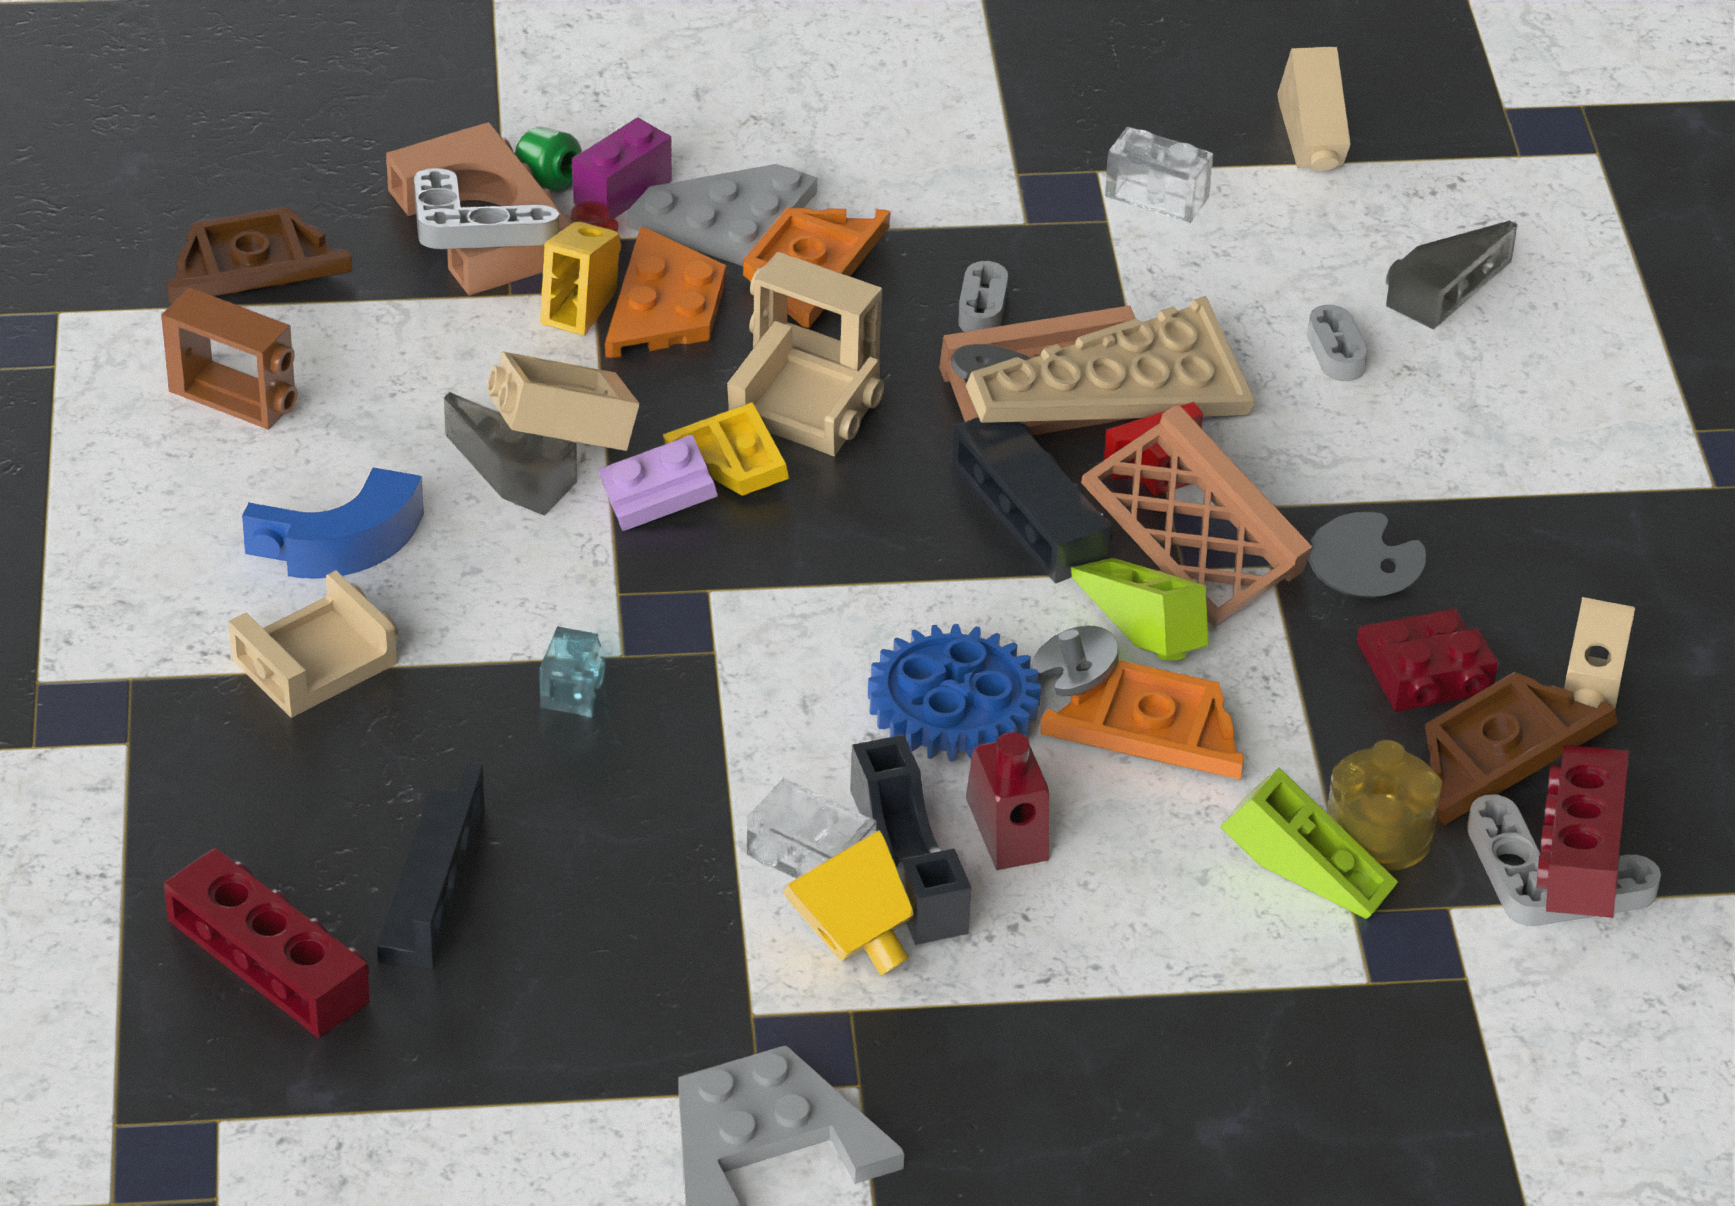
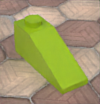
(1148, 606)
(1305, 845)

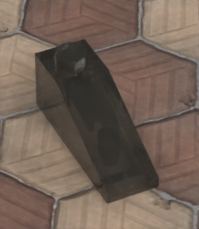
(1448, 272)
(518, 465)

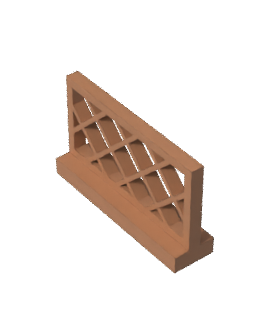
(1030, 339)
(1233, 498)

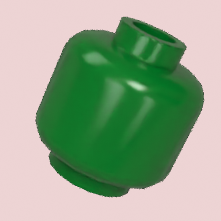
(549, 156)

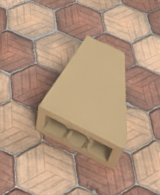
(1315, 108)

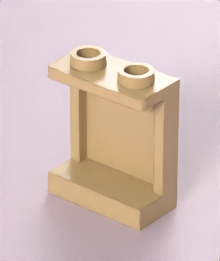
(804, 394)
(316, 648)

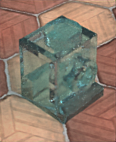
(571, 671)

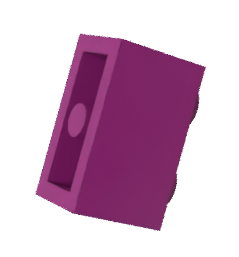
(623, 166)

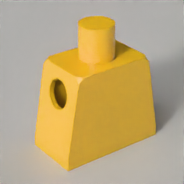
(580, 261)
(856, 903)

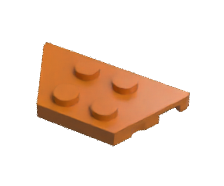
(820, 239)
(665, 296)
(1152, 717)

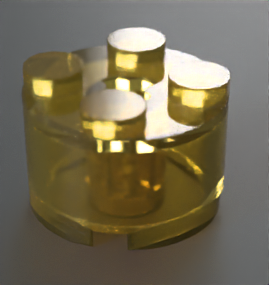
(1386, 803)

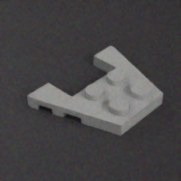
(765, 1110)

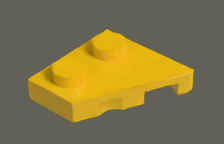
(736, 449)

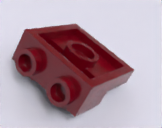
(1427, 659)

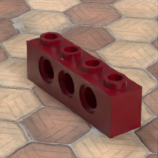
(1583, 831)
(267, 942)

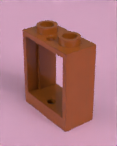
(193, 374)

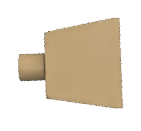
(1603, 625)

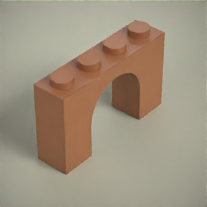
(484, 172)

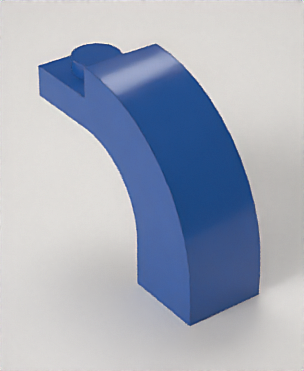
(341, 538)

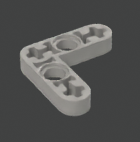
(448, 226)
(1636, 880)

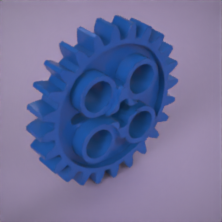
(953, 690)

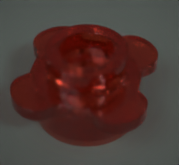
(594, 214)

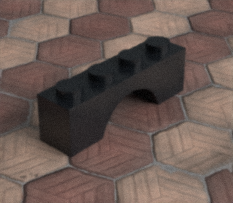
(890, 791)

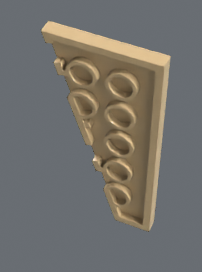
(1120, 373)

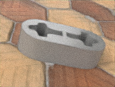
(976, 297)
(1337, 342)

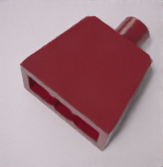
(1006, 778)

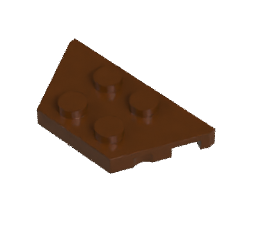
(253, 253)
(1505, 738)

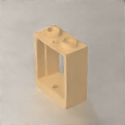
(851, 298)
(563, 400)

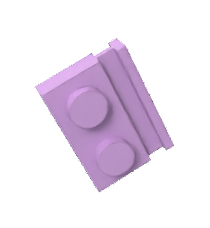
(657, 482)

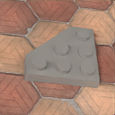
(722, 211)

